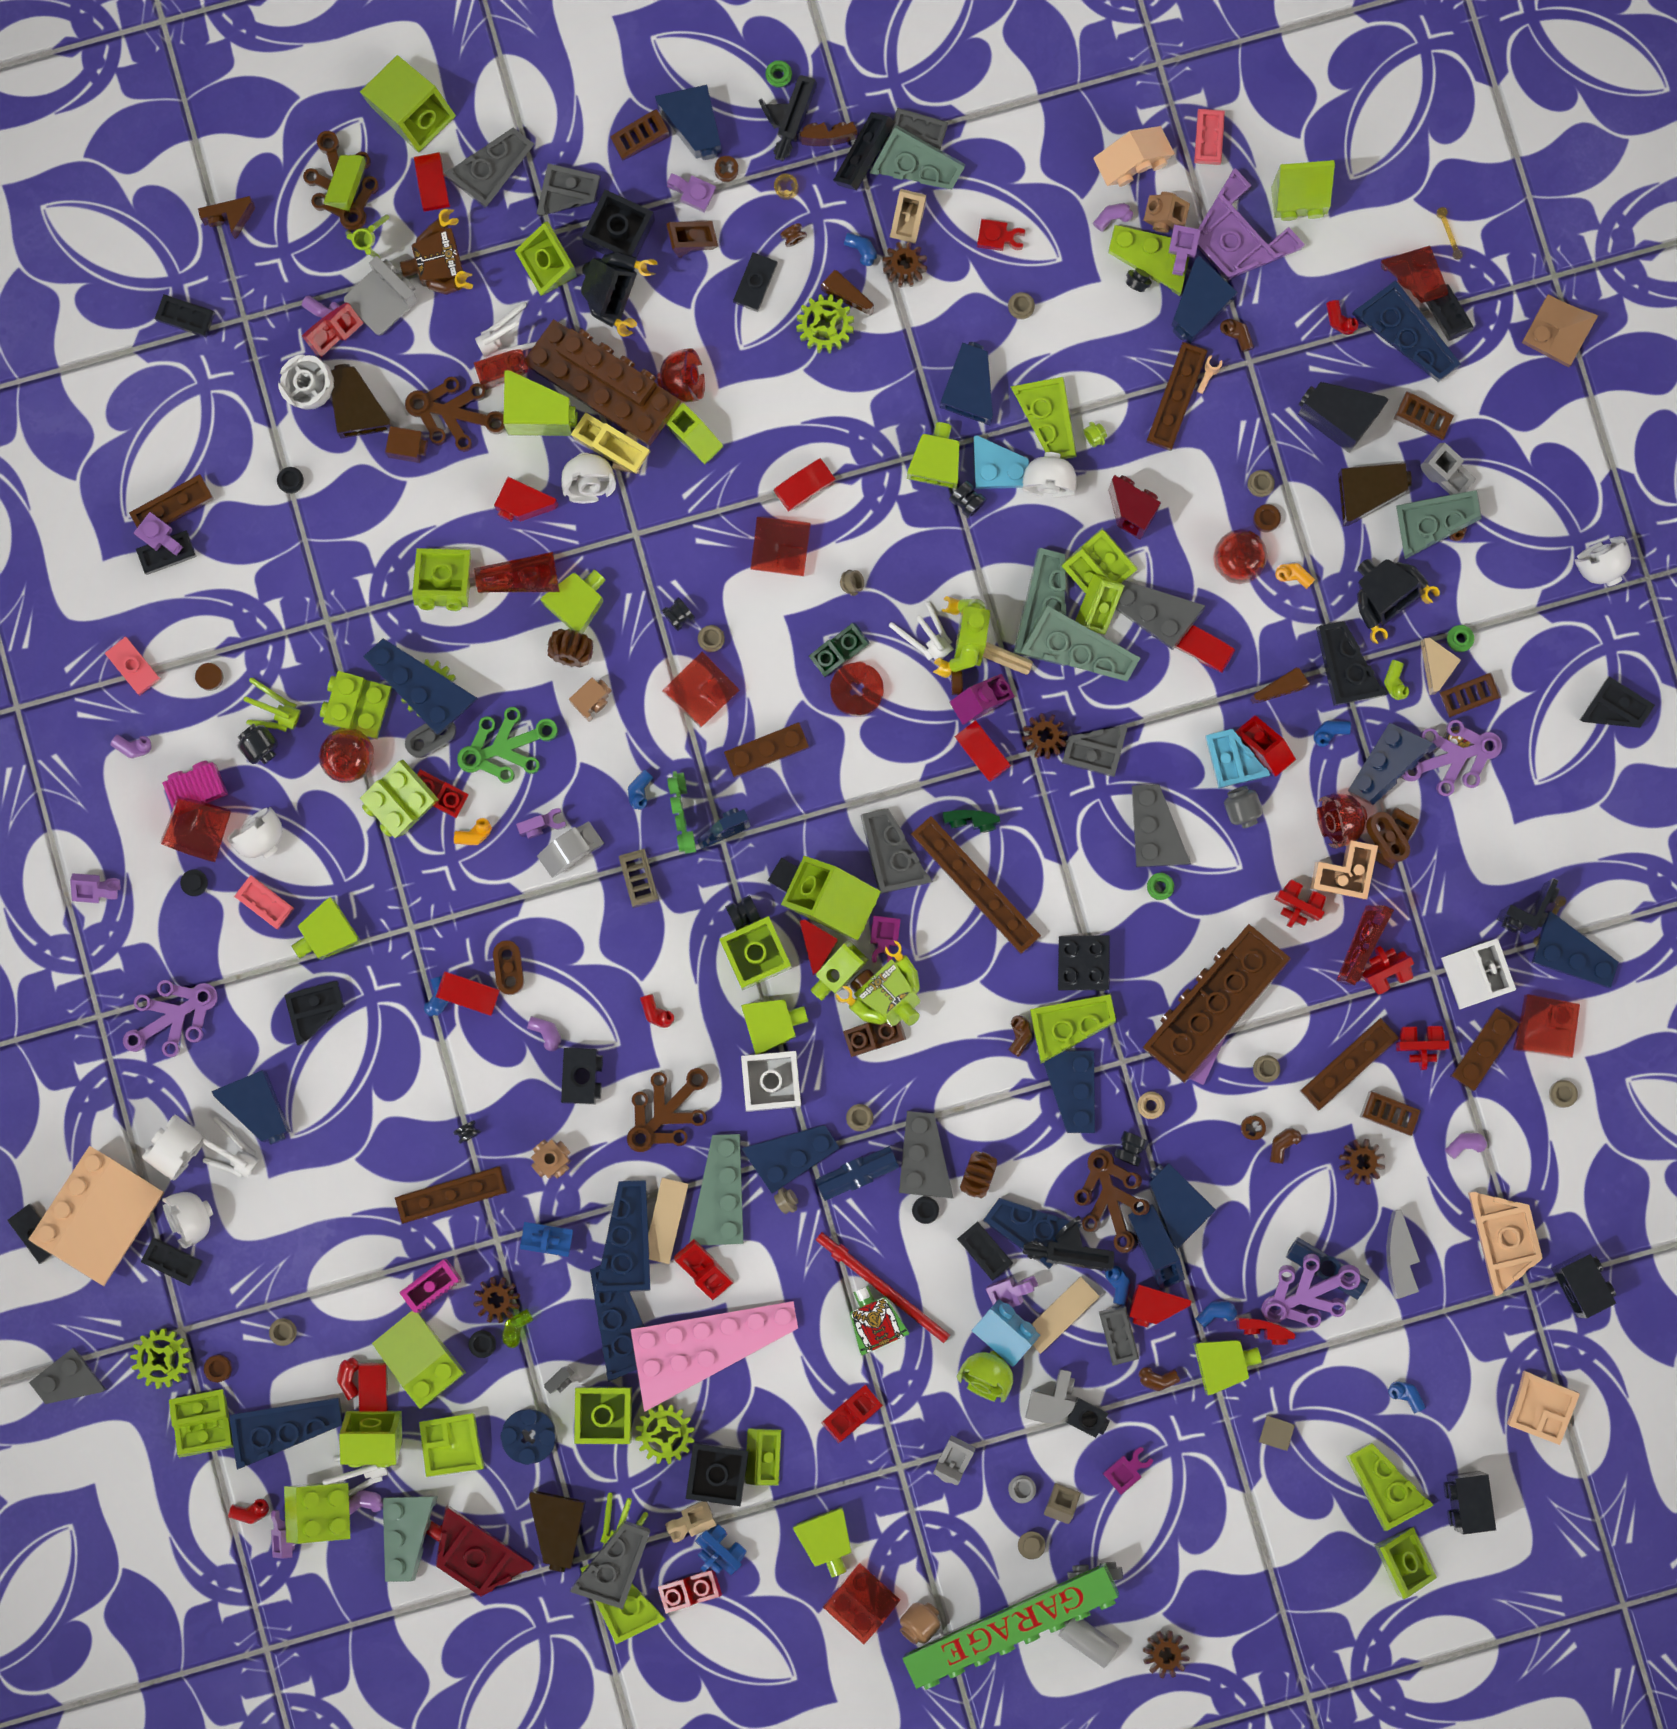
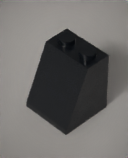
(1341, 412)

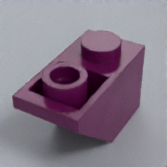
(981, 698)

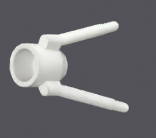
(489, 339)
(938, 646)
(243, 1162)
(368, 1470)

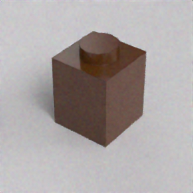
(406, 444)

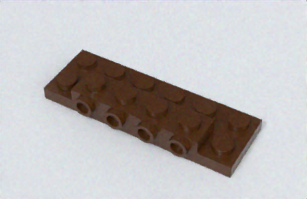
(602, 381)
(1216, 1002)

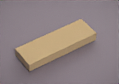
(666, 1219)
(1063, 1313)

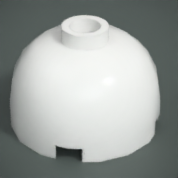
(306, 382)
(1051, 476)
(587, 477)
(1605, 562)
(257, 835)
(188, 1217)

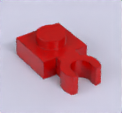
(995, 234)

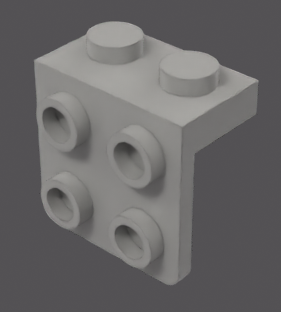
(381, 296)

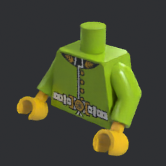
(970, 637)
(888, 994)

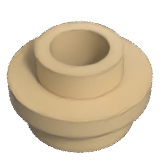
(1159, 1101)

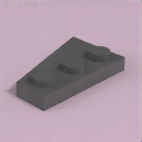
(490, 167)
(1158, 613)
(1154, 830)
(923, 1158)
(614, 1567)

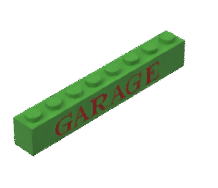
(1010, 1626)

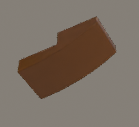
(818, 134)
(872, 1037)

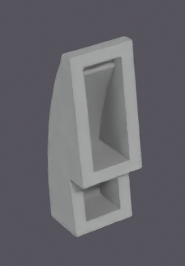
(1400, 1255)

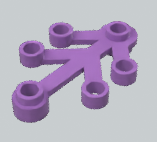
(1457, 756)
(173, 1015)
(1308, 1294)

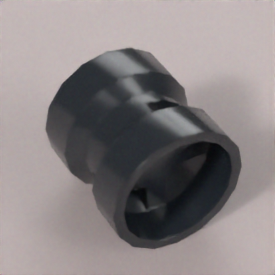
(967, 499)
(743, 912)
(1130, 1149)

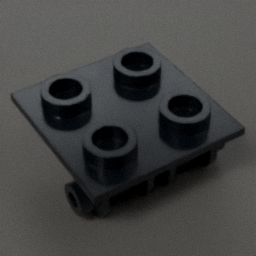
(1084, 963)

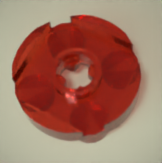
(854, 704)

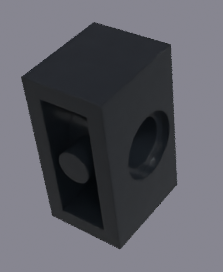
(574, 1060)

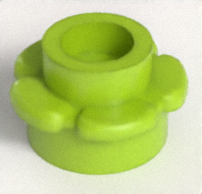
(1095, 434)

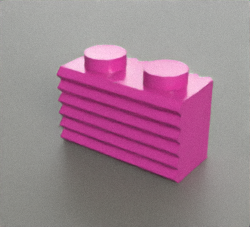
(200, 784)
(430, 1286)

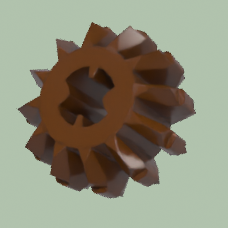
(898, 271)
(570, 648)
(1049, 744)
(1371, 1162)
(978, 1174)
(492, 1308)
(1158, 1661)

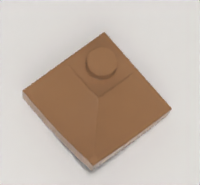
(1559, 330)

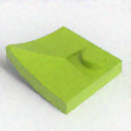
(451, 1445)

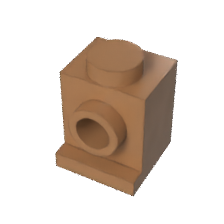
(590, 698)

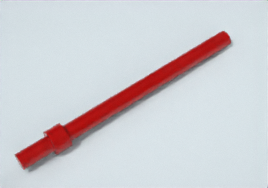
(840, 1253)

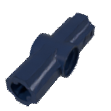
(857, 1173)
(1301, 1248)

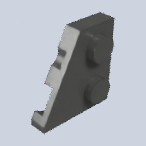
(566, 189)
(1096, 750)
(67, 1379)

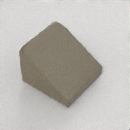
(1276, 1433)
(1062, 1503)

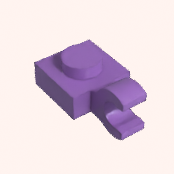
(695, 192)
(1183, 245)
(156, 533)
(534, 826)
(90, 889)
(1011, 1292)
(280, 1547)

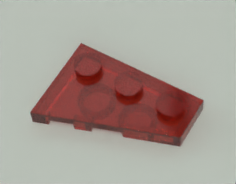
(520, 575)
(1363, 943)

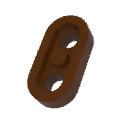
(1388, 837)
(508, 968)

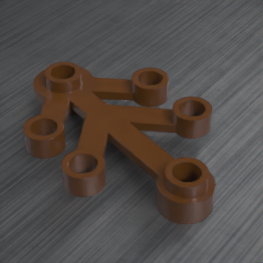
(358, 206)
(451, 411)
(664, 1113)
(1111, 1196)

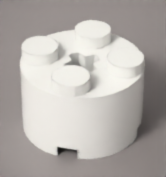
(174, 1147)

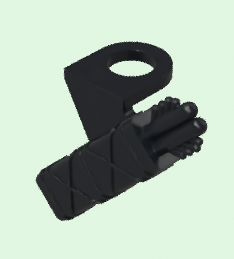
(790, 116)
(1070, 1250)

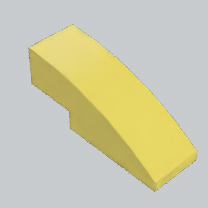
(610, 443)

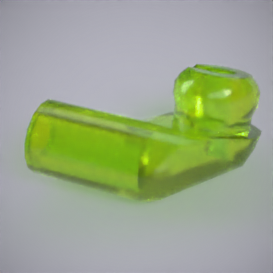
(513, 1328)

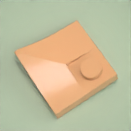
(1542, 1408)

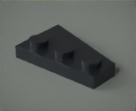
(1345, 667)

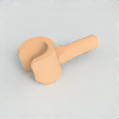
(1210, 371)

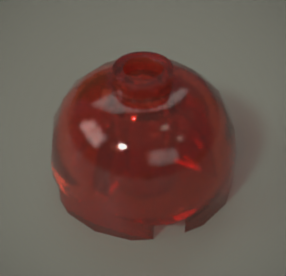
(681, 375)
(1240, 556)
(346, 755)
(1341, 819)

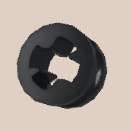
(467, 1132)

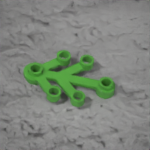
(503, 746)
(678, 785)

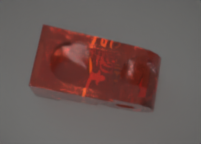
(492, 369)

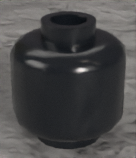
(257, 744)

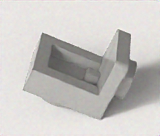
(954, 1460)

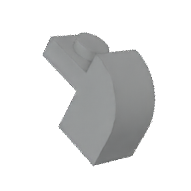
(1445, 468)
(569, 848)
(1054, 1407)

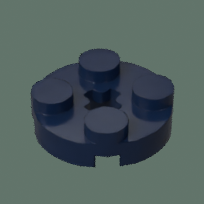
(530, 1420)

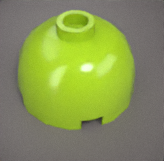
(987, 1375)

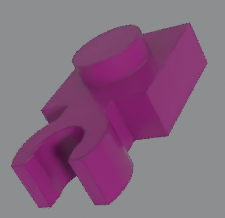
(884, 933)
(1124, 1473)

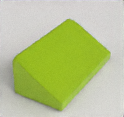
(345, 181)
(1099, 603)
(763, 1456)

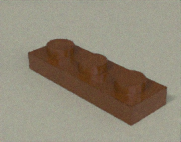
(175, 502)
(766, 750)
(1484, 1049)

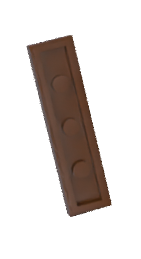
(1177, 396)
(1349, 1064)
(451, 1195)

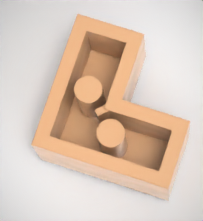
(1134, 154)
(1352, 877)

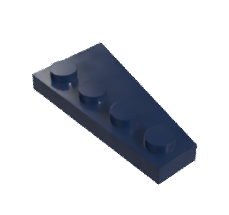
(1407, 330)
(275, 1429)

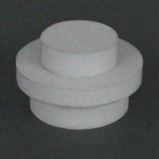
(1022, 1489)

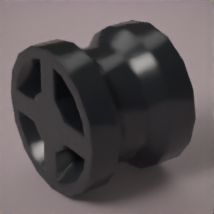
(678, 614)

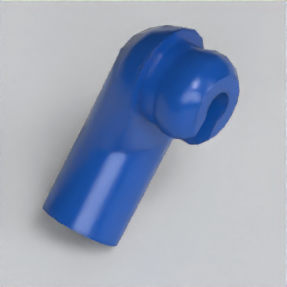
(864, 247)
(1329, 730)
(636, 790)
(435, 1005)
(1121, 1284)
(1217, 1309)
(1407, 1392)

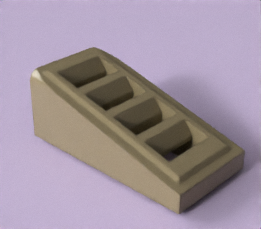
(644, 899)

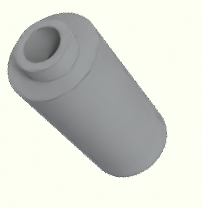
(1089, 1641)

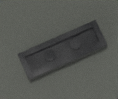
(864, 151)

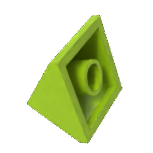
(545, 260)
(1405, 1562)

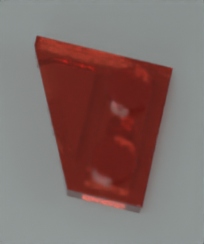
(1418, 273)

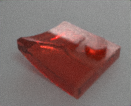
(780, 546)
(701, 689)
(196, 828)
(1547, 1027)

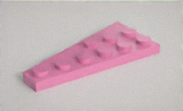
(690, 1350)

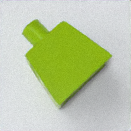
(936, 458)
(576, 601)
(325, 932)
(847, 962)
(771, 1023)
(1224, 1363)
(826, 1540)

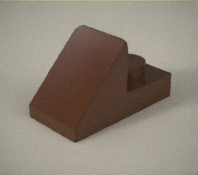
(235, 211)
(691, 236)

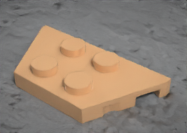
(1505, 1238)

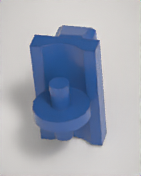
(546, 1239)
(716, 1555)

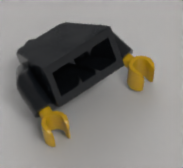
(609, 286)
(1388, 591)

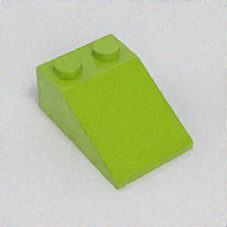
(1303, 190)
(418, 1359)

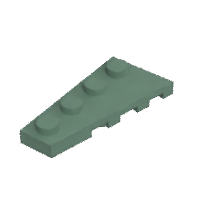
(1045, 588)
(1072, 644)
(719, 1205)

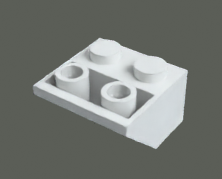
(1478, 973)

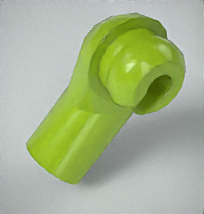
(1393, 683)

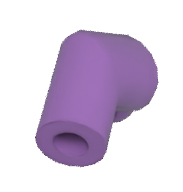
(1113, 212)
(317, 308)
(132, 749)
(548, 1030)
(1466, 1141)
(366, 1500)

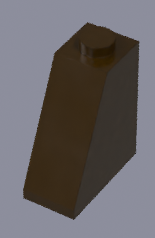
(355, 405)
(1370, 488)
(557, 1527)

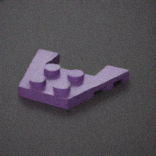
(1232, 242)

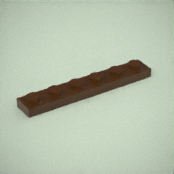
(975, 885)

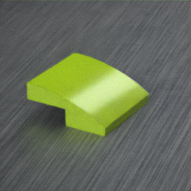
(1101, 557)
(201, 1423)

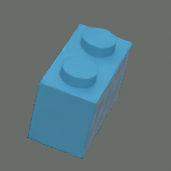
(1006, 1332)

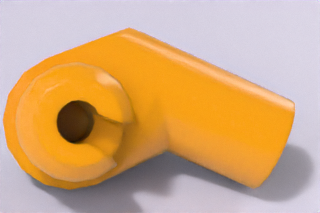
(1292, 572)
(475, 835)

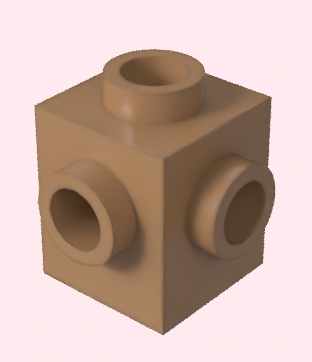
(1166, 211)
(561, 1161)

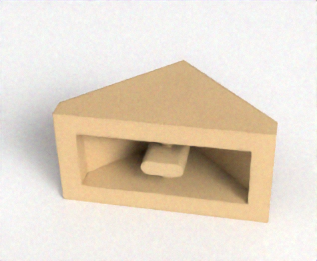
(908, 216)
(1438, 664)

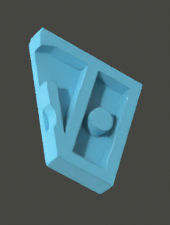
(997, 466)
(1233, 760)

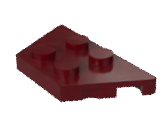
(476, 1555)

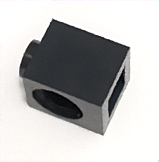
(1079, 1409)

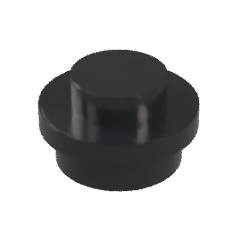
(1138, 280)
(290, 480)
(194, 882)
(925, 1210)
(482, 1344)

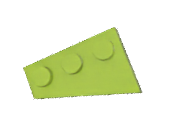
(1147, 253)
(1048, 414)
(1070, 1023)
(1387, 1490)
(633, 1619)

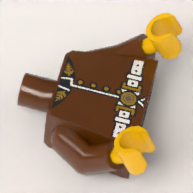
(437, 258)

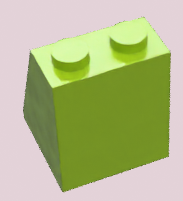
(408, 103)
(536, 409)
(831, 897)

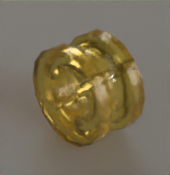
(786, 195)

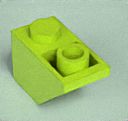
(694, 434)

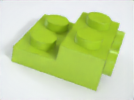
(441, 578)
(355, 704)
(398, 800)

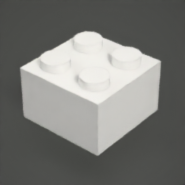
(771, 1081)

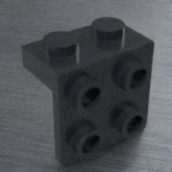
(1517, 919)

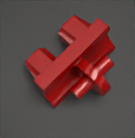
(1289, 897)
(1385, 965)
(1434, 1041)

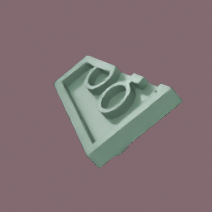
(916, 160)
(1435, 519)
(404, 1533)

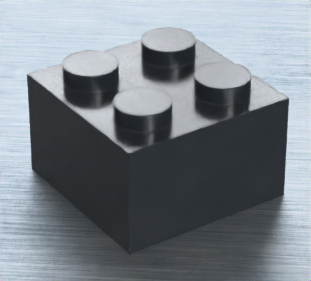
(618, 226)
(1584, 1285)
(717, 1474)
(1470, 1502)

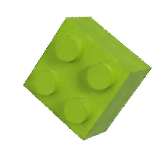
(755, 953)
(603, 1415)
(370, 1438)
(317, 1512)

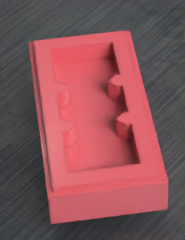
(1209, 136)
(132, 666)
(264, 902)

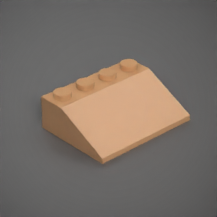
(96, 1216)

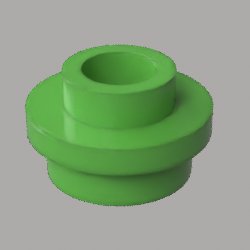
(778, 66)
(1454, 644)
(1164, 878)

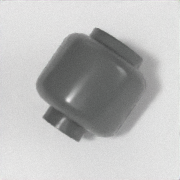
(1243, 806)

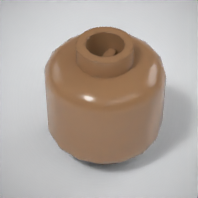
(920, 1623)

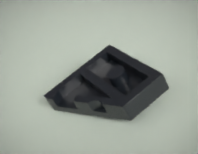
(1617, 706)
(313, 1009)

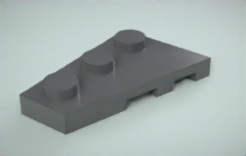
(890, 854)

